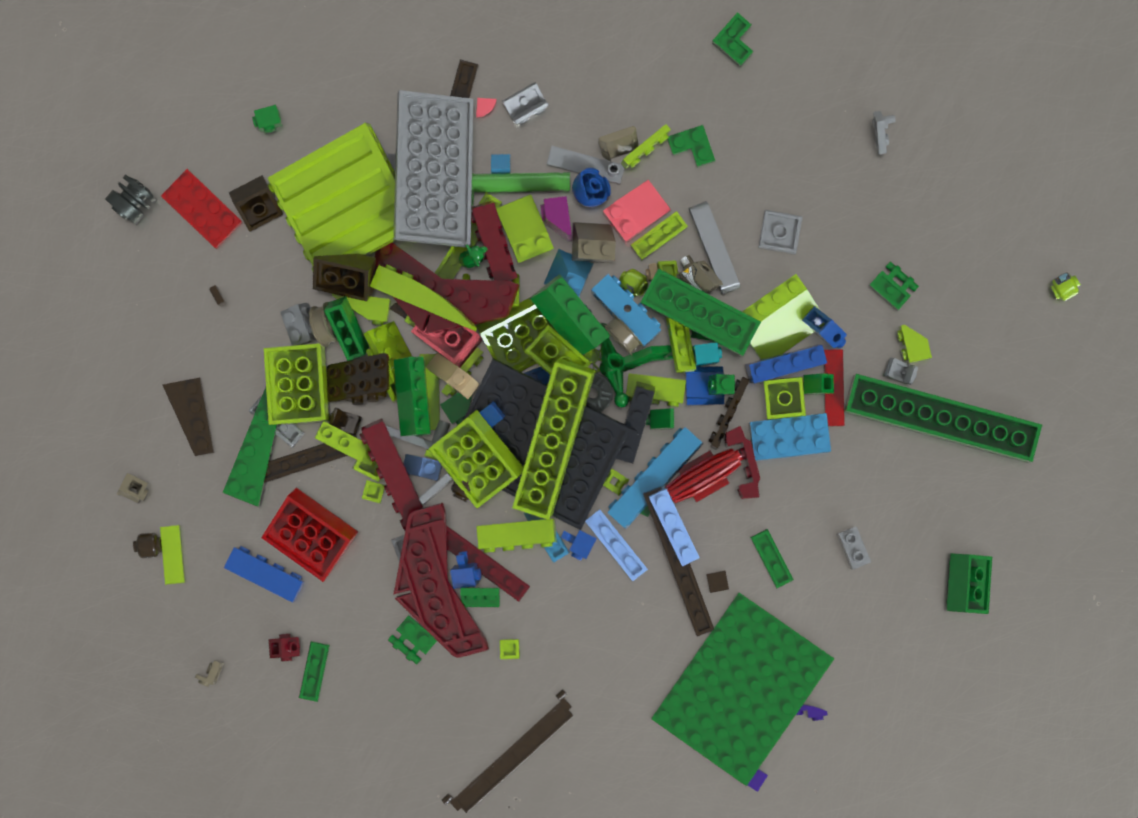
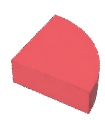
(484, 106)

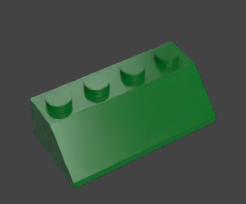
(569, 315)
(412, 396)

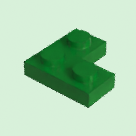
(729, 39)
(694, 140)

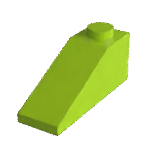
(373, 310)

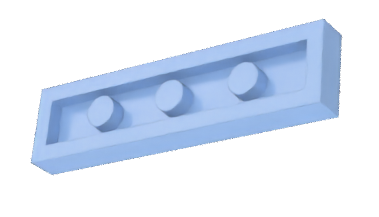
(673, 527)
(616, 545)

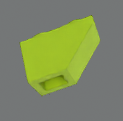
(915, 345)

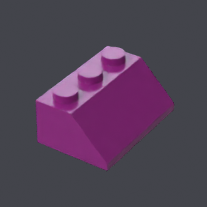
(557, 217)

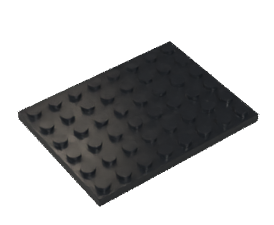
(594, 447)

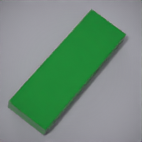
(772, 558)
(314, 671)

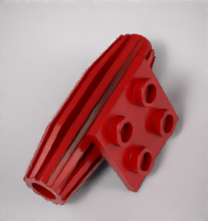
(704, 475)

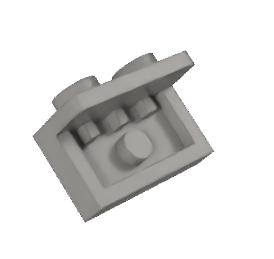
(525, 103)
(297, 324)

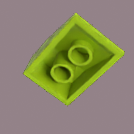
(524, 228)

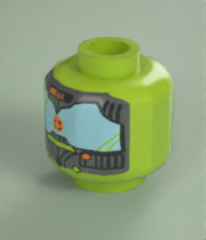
(1065, 286)

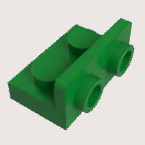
(480, 597)

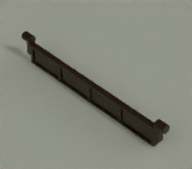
(513, 756)

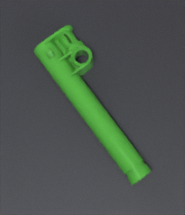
(519, 182)

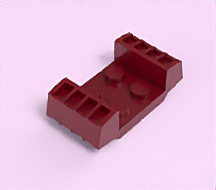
(737, 437)

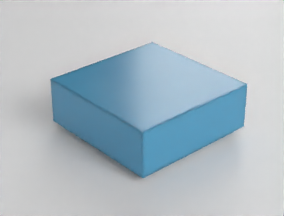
(500, 163)

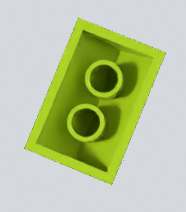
(550, 347)

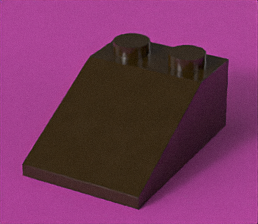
(344, 275)

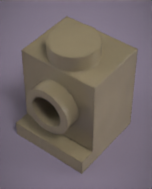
(133, 482)

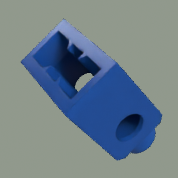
(830, 333)

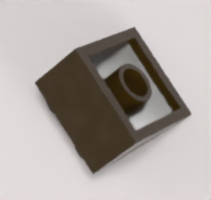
(255, 203)

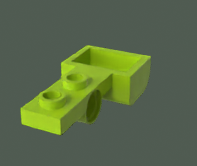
(350, 446)

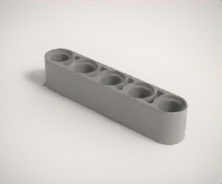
(714, 246)

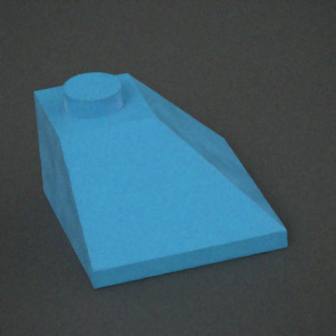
(573, 272)

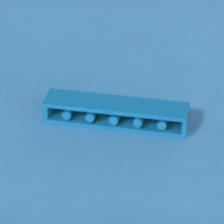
(658, 474)

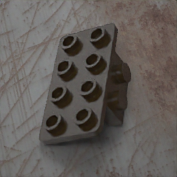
(359, 379)

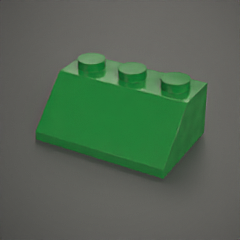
(969, 583)

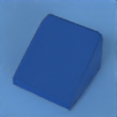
(492, 414)

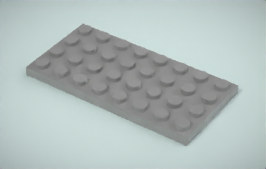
(433, 169)

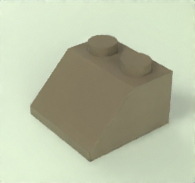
(593, 242)

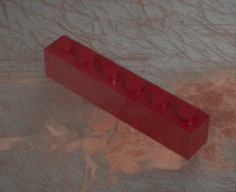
(391, 469)

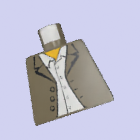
(699, 275)

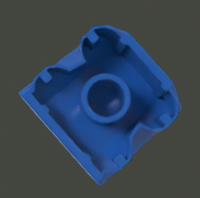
(697, 386)

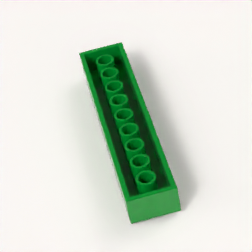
(943, 418)

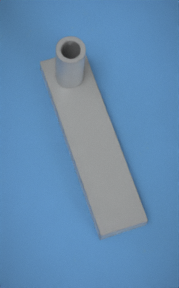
(577, 162)
(441, 430)

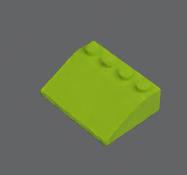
(781, 318)
(513, 335)
(296, 384)
(477, 456)

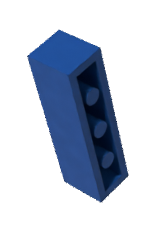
(786, 363)
(264, 574)

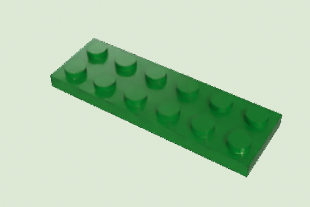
(700, 312)

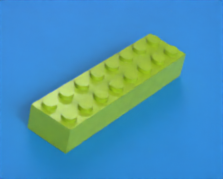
(553, 438)

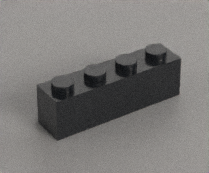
(636, 419)

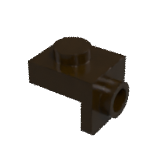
(345, 421)

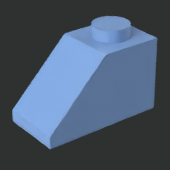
(422, 467)

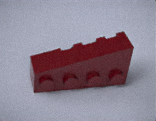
(493, 237)

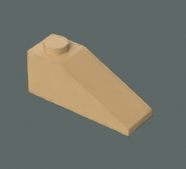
(452, 375)

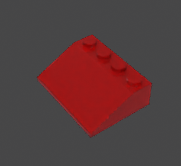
(309, 534)

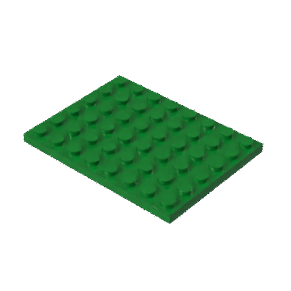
(742, 689)

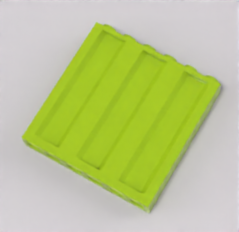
(340, 196)

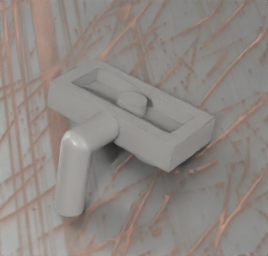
(880, 124)

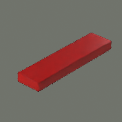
(835, 402)

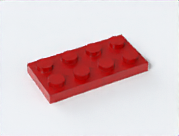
(201, 208)

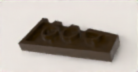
(731, 405)
(190, 408)

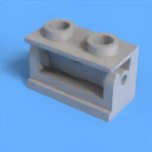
(853, 548)

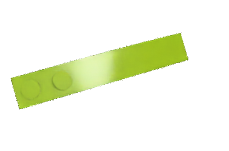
(417, 294)

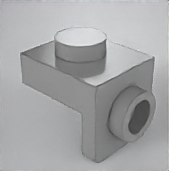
(901, 371)

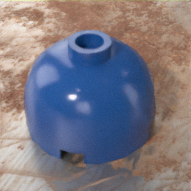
(591, 188)

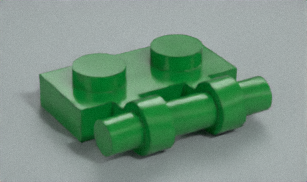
(890, 290)
(416, 635)

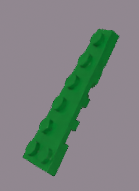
(251, 464)

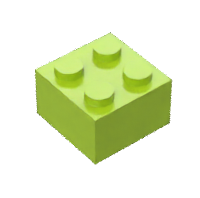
(784, 397)

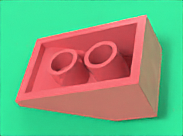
(636, 211)
(452, 344)

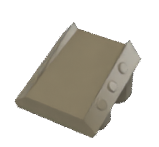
(618, 143)

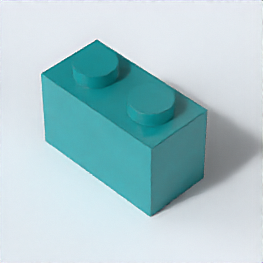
(707, 354)

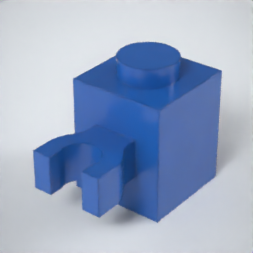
(581, 544)
(465, 574)

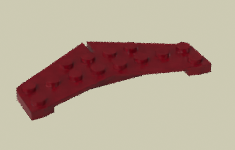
(476, 299)
(432, 598)

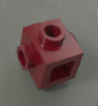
(284, 647)

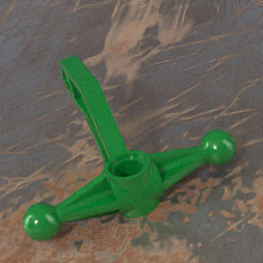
(614, 365)

